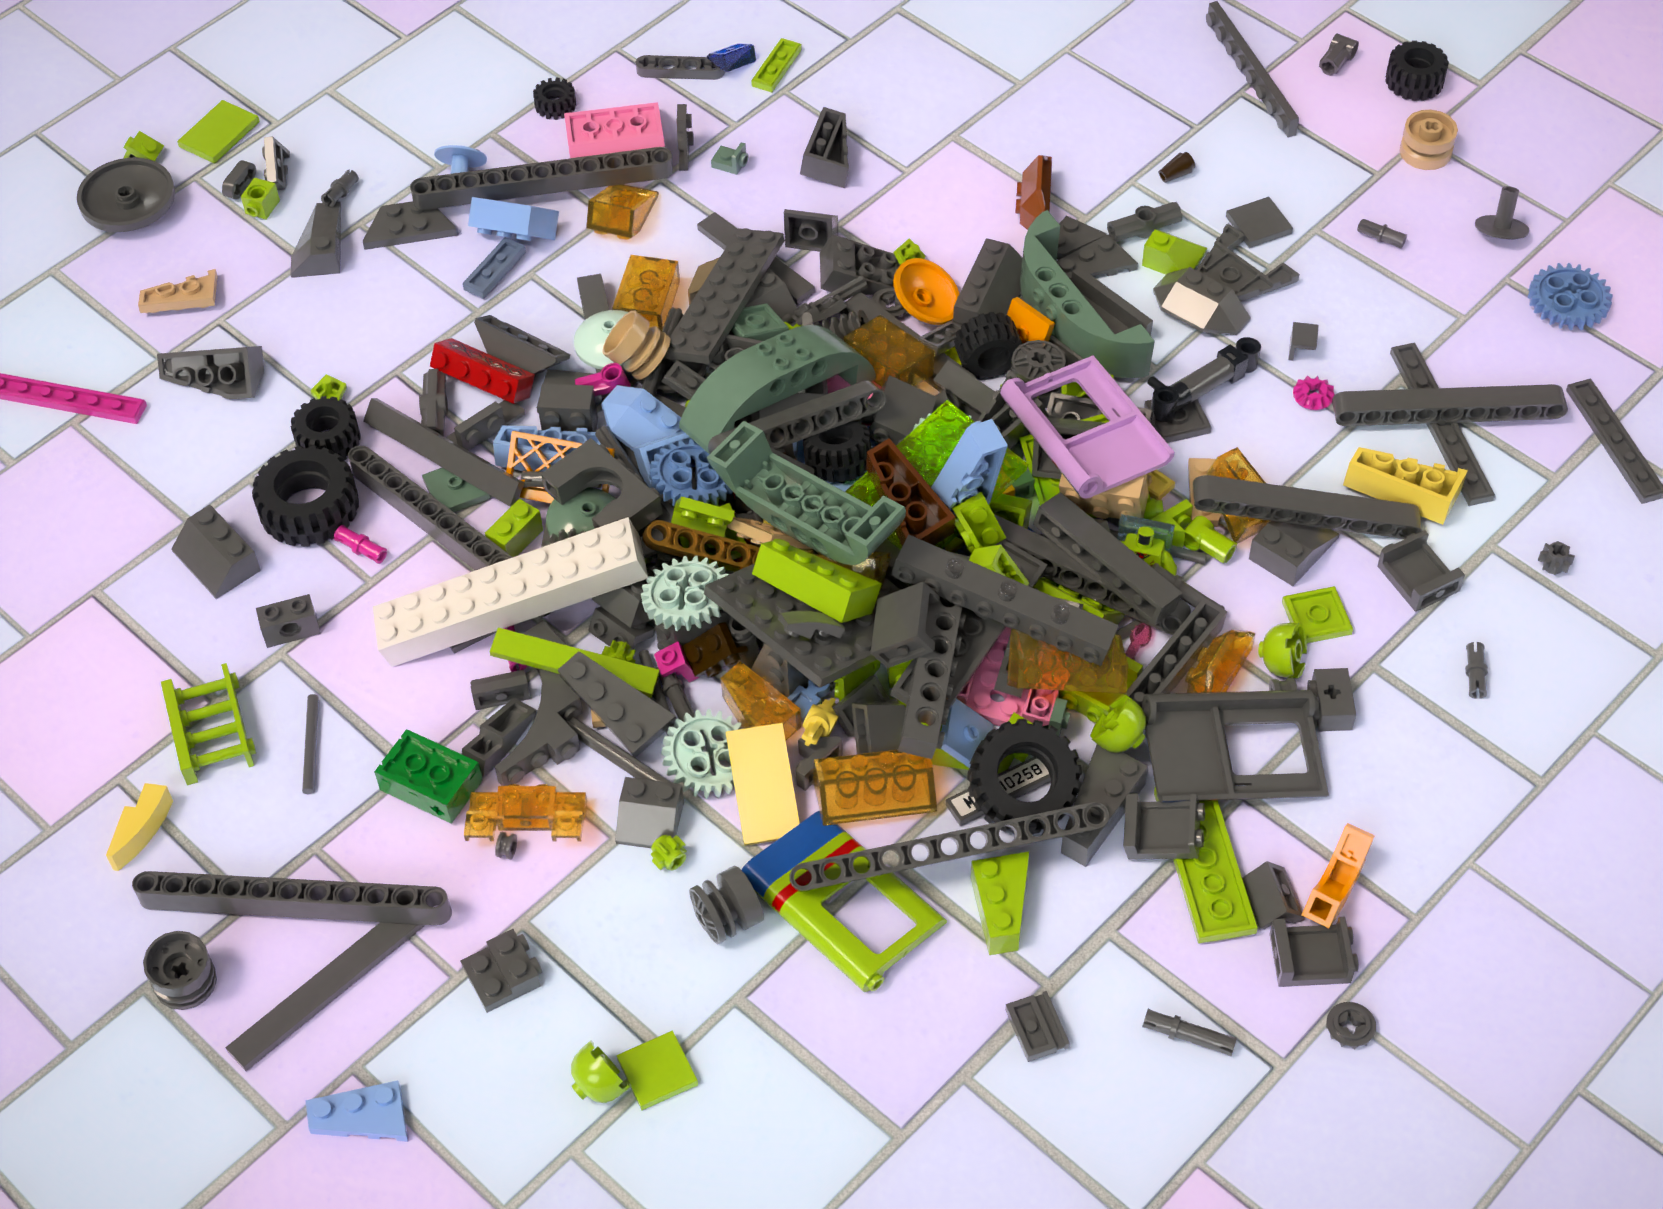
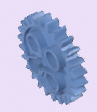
(1570, 296)
(673, 474)

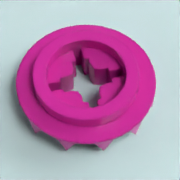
(1315, 400)

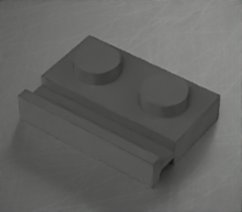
(1037, 1026)

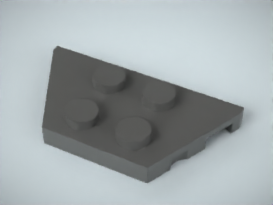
(406, 224)

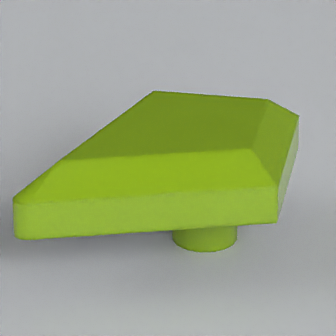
(908, 251)
(329, 387)

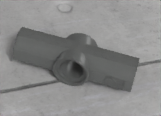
(1144, 221)
(434, 401)

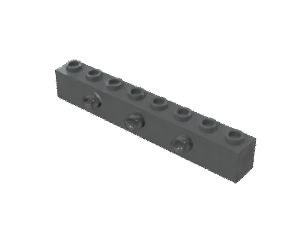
(1005, 600)

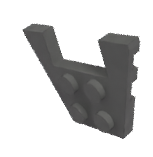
(1237, 273)

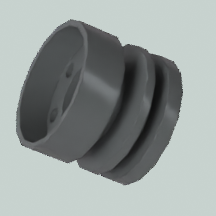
(1035, 360)
(732, 902)
(169, 962)

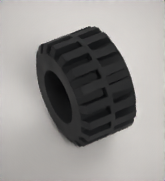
(1416, 70)
(987, 344)
(326, 415)
(838, 452)

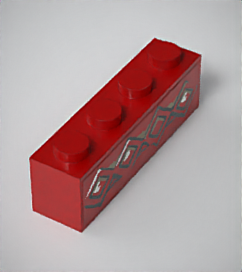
(482, 370)

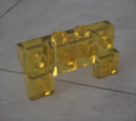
(526, 810)

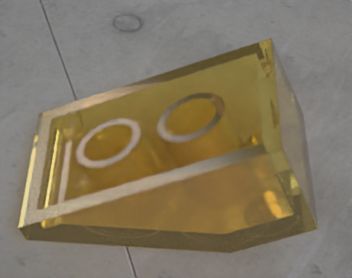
(620, 210)

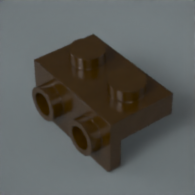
(713, 651)

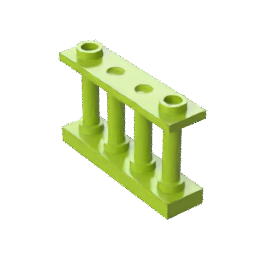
(185, 741)

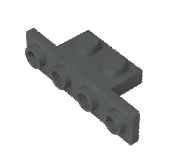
(485, 423)

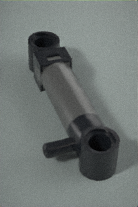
(1228, 366)

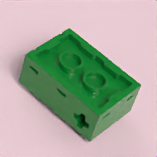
(428, 776)

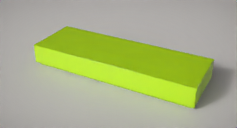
(776, 65)

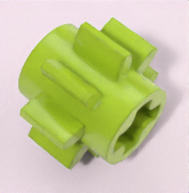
(620, 650)
(668, 852)

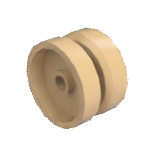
(1428, 139)

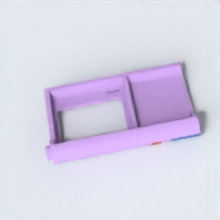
(1102, 455)

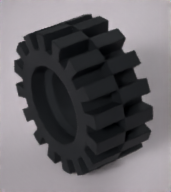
(554, 89)

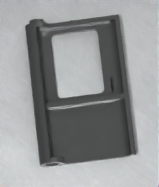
(1192, 749)

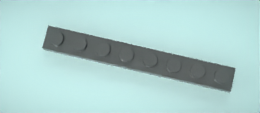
(1252, 69)

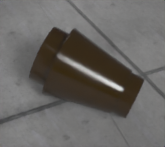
(1177, 167)

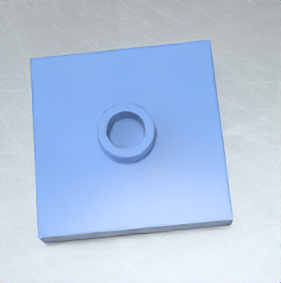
(964, 732)

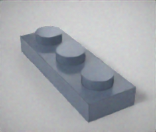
(494, 267)

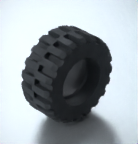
(300, 471)
(1031, 740)

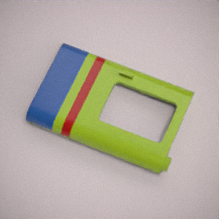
(803, 909)

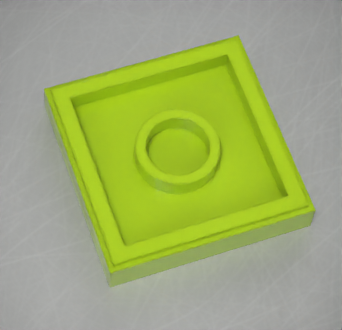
(1319, 614)
(657, 1070)

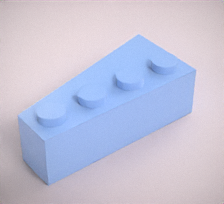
(972, 465)

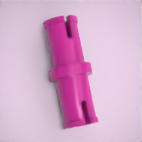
(360, 544)

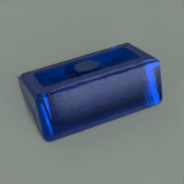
(733, 56)

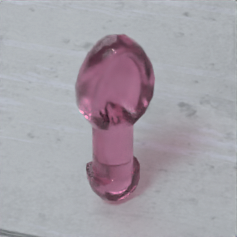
(1139, 638)

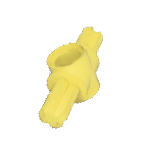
(819, 722)

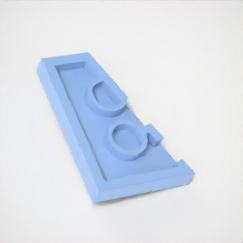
(365, 1111)

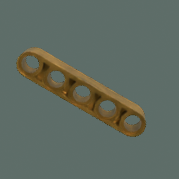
(696, 545)

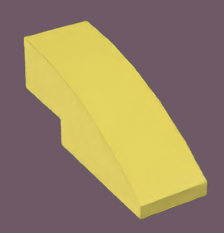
(139, 825)

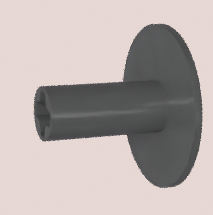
(1503, 224)

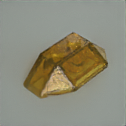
(1220, 662)

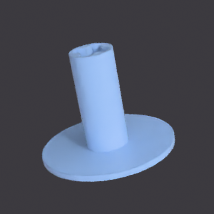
(460, 157)

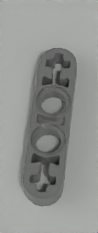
(679, 70)

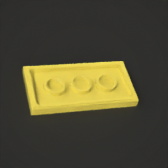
(762, 783)

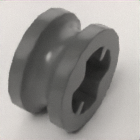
(506, 845)

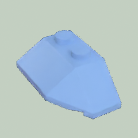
(638, 416)

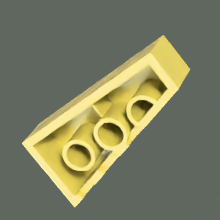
(1405, 482)

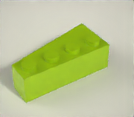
(816, 581)

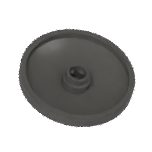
(125, 194)

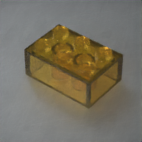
(648, 288)
(892, 352)

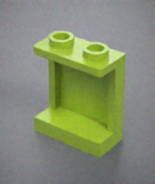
(1097, 703)

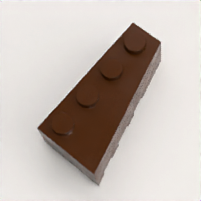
(898, 480)

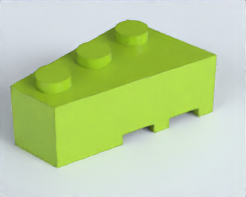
(1000, 896)

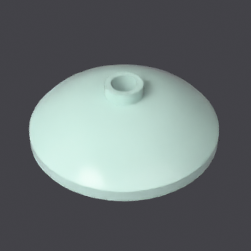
(592, 335)

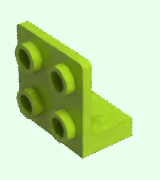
(977, 523)

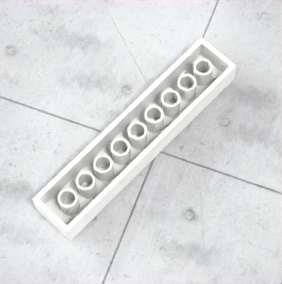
(509, 592)

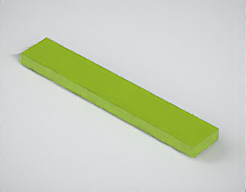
(552, 655)

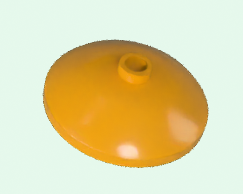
(926, 291)

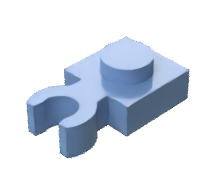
(807, 697)

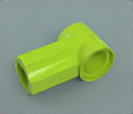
(1203, 536)

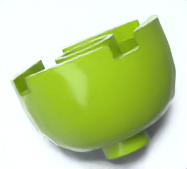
(1283, 650)
(1121, 726)
(596, 1075)

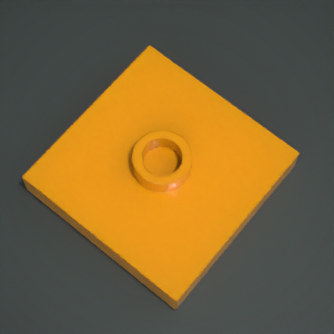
(1029, 322)

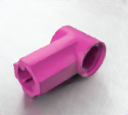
(606, 380)

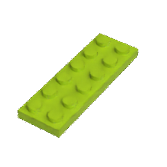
(1214, 884)

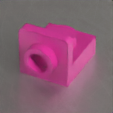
(673, 660)

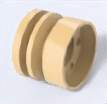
(636, 345)

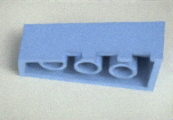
(502, 444)

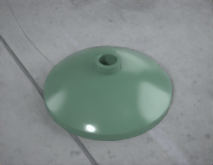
(572, 512)

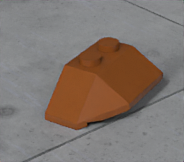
(1034, 190)

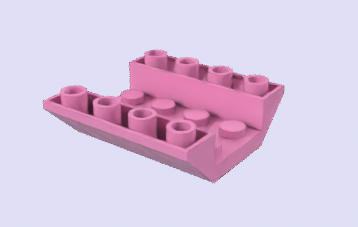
(614, 130)
(1033, 704)

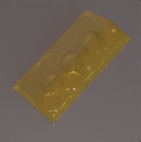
(1044, 666)
(873, 786)

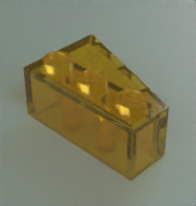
(757, 702)

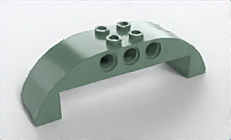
(1075, 320)
(767, 375)
(800, 501)

